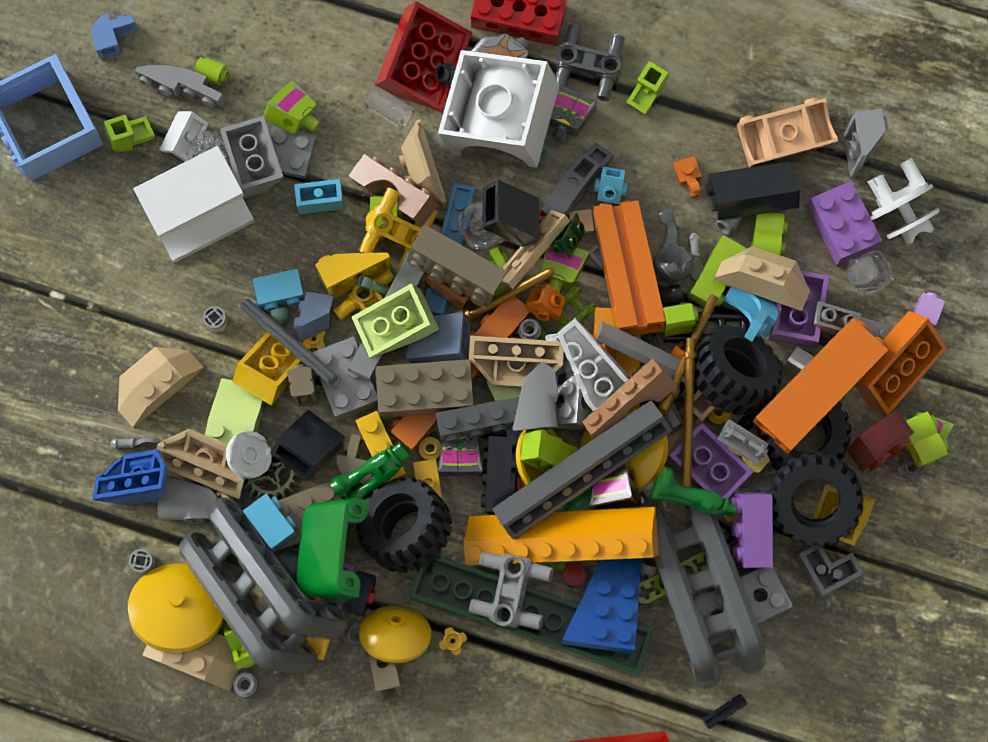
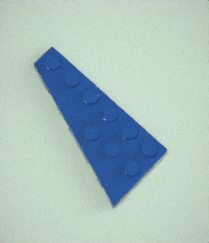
(608, 608)

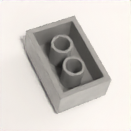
(350, 392)

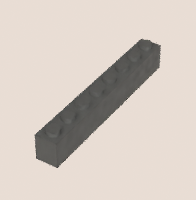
(582, 469)

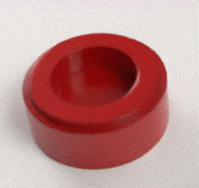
(574, 575)

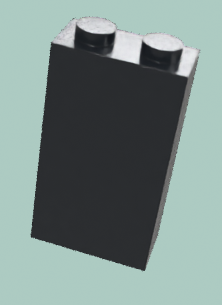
(753, 190)

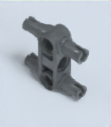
(589, 62)

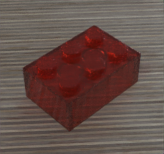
(880, 442)

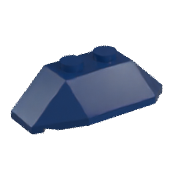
(133, 479)

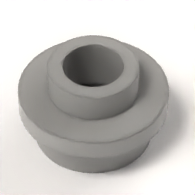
(527, 324)
(238, 682)

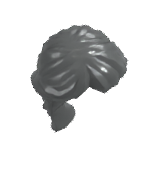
(672, 261)

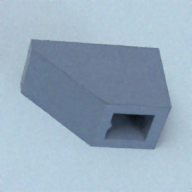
(315, 315)

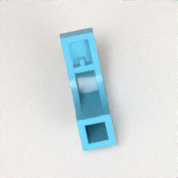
(759, 310)

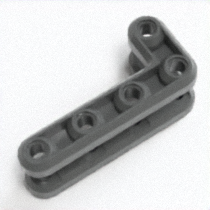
(263, 569)
(725, 578)

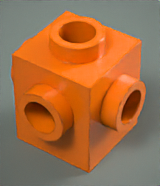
(545, 302)

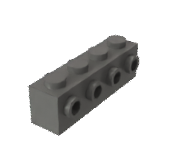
(477, 419)

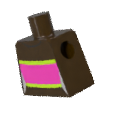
(616, 490)

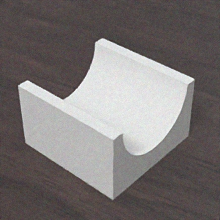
(499, 105)
(194, 204)

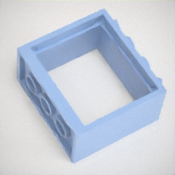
(27, 83)

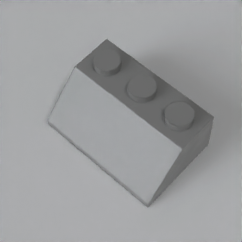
(863, 137)
(252, 156)

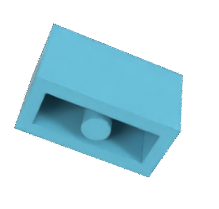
(319, 196)
(279, 290)
(270, 522)

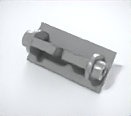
(743, 441)

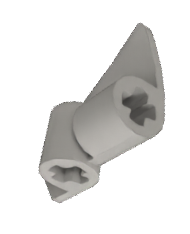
(537, 400)
(185, 502)

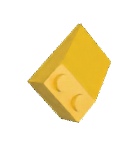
(341, 271)
(265, 369)

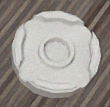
(248, 455)

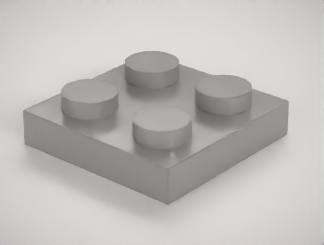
(293, 151)

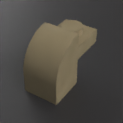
(351, 462)

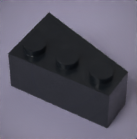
(500, 471)

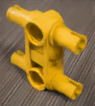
(391, 227)
(354, 302)

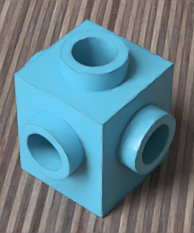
(611, 185)

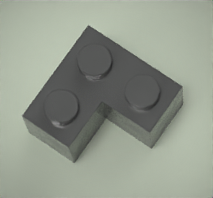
(827, 576)

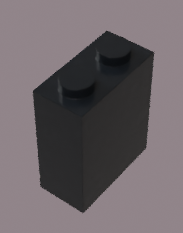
(510, 213)
(307, 445)

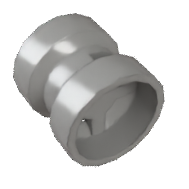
(215, 325)
(146, 561)

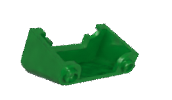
(323, 549)

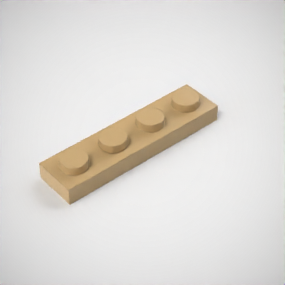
(526, 256)

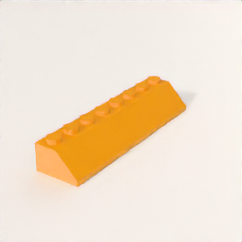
(568, 536)

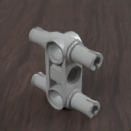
(511, 590)

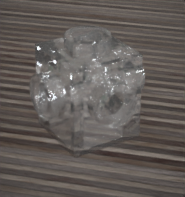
(207, 140)

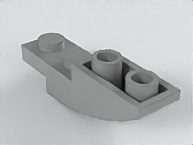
(173, 80)
(833, 319)

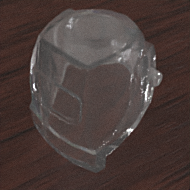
(870, 272)

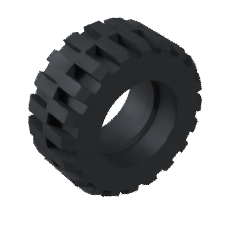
(736, 371)
(836, 441)
(824, 529)
(421, 541)

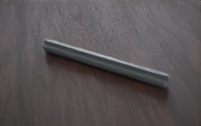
(289, 342)

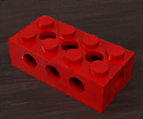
(521, 24)

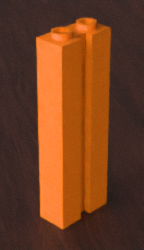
(628, 268)
(821, 385)

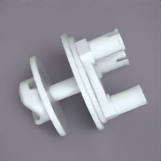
(891, 200)

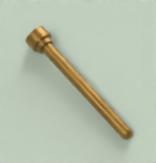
(471, 314)

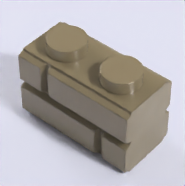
(302, 385)

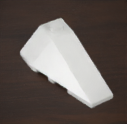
(592, 365)

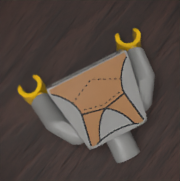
(503, 45)

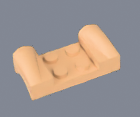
(786, 132)

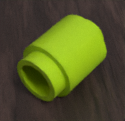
(214, 70)

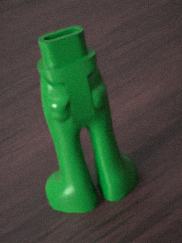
(382, 466)
(702, 499)

